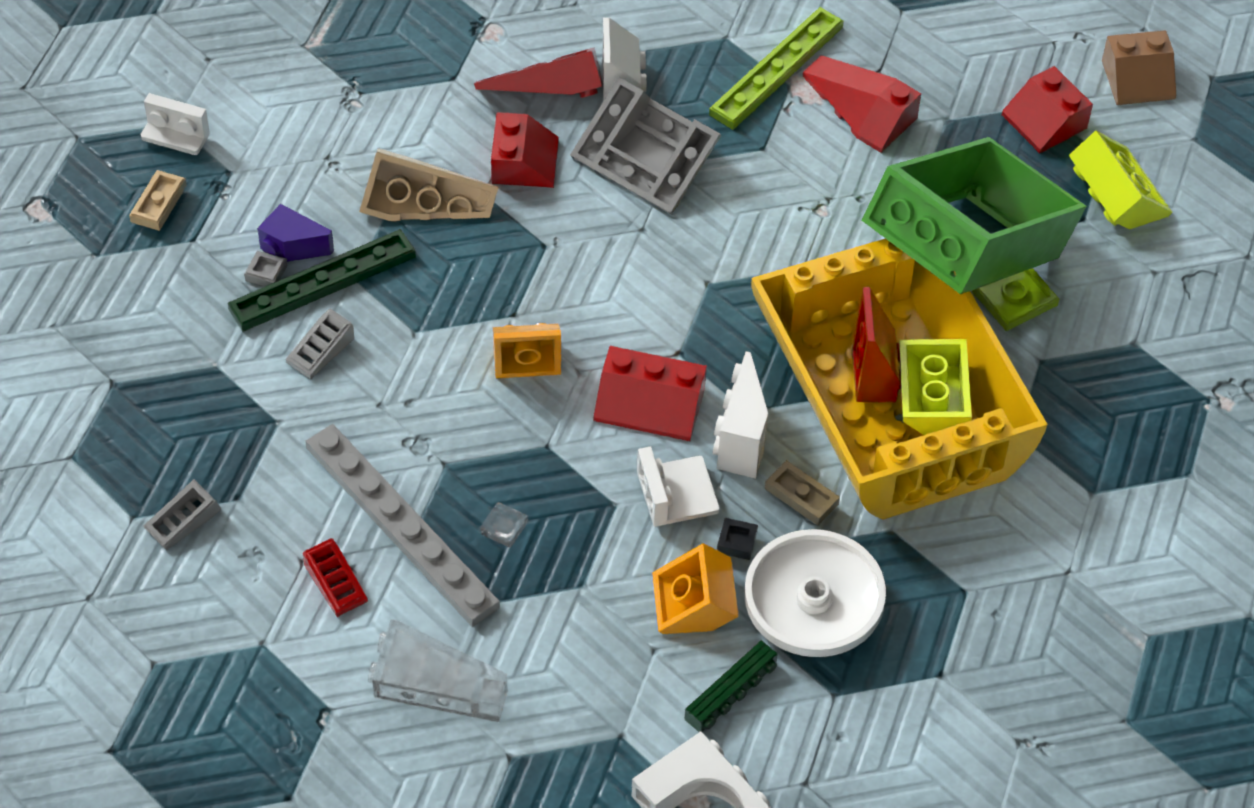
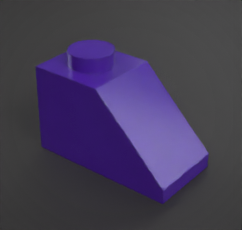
(294, 236)

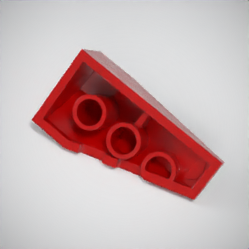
(564, 75)
(869, 101)

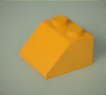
(527, 350)
(695, 592)

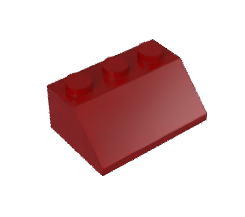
(650, 393)

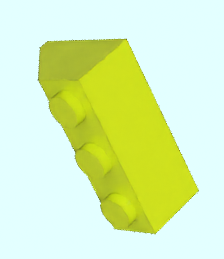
(1118, 182)
(934, 383)

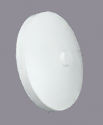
(815, 593)

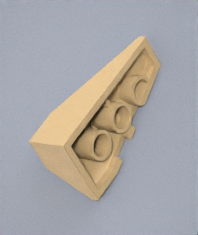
(414, 189)

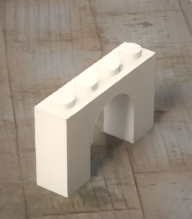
(693, 771)

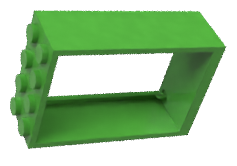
(923, 224)

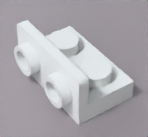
(175, 124)

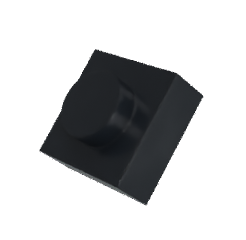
(737, 538)

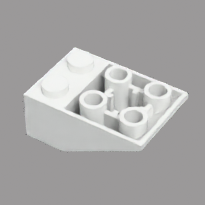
(744, 423)

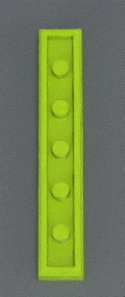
(776, 68)

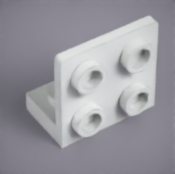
(675, 488)

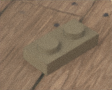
(802, 492)

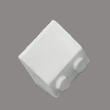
(621, 57)

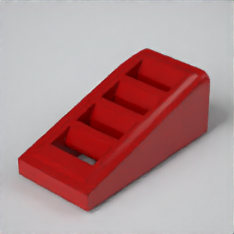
(324, 558)

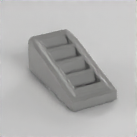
(331, 326)
(183, 499)

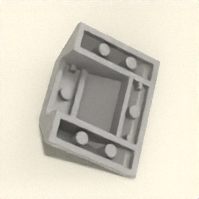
(645, 146)

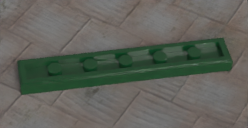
(321, 280)

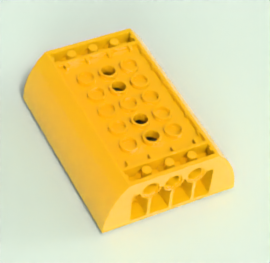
(887, 461)

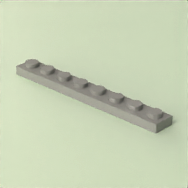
(403, 525)

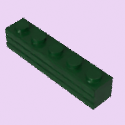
(731, 687)

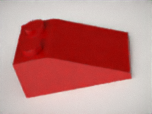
(875, 353)

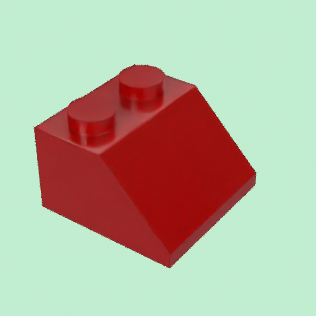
(1048, 110)
(523, 152)

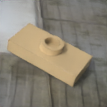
(158, 200)

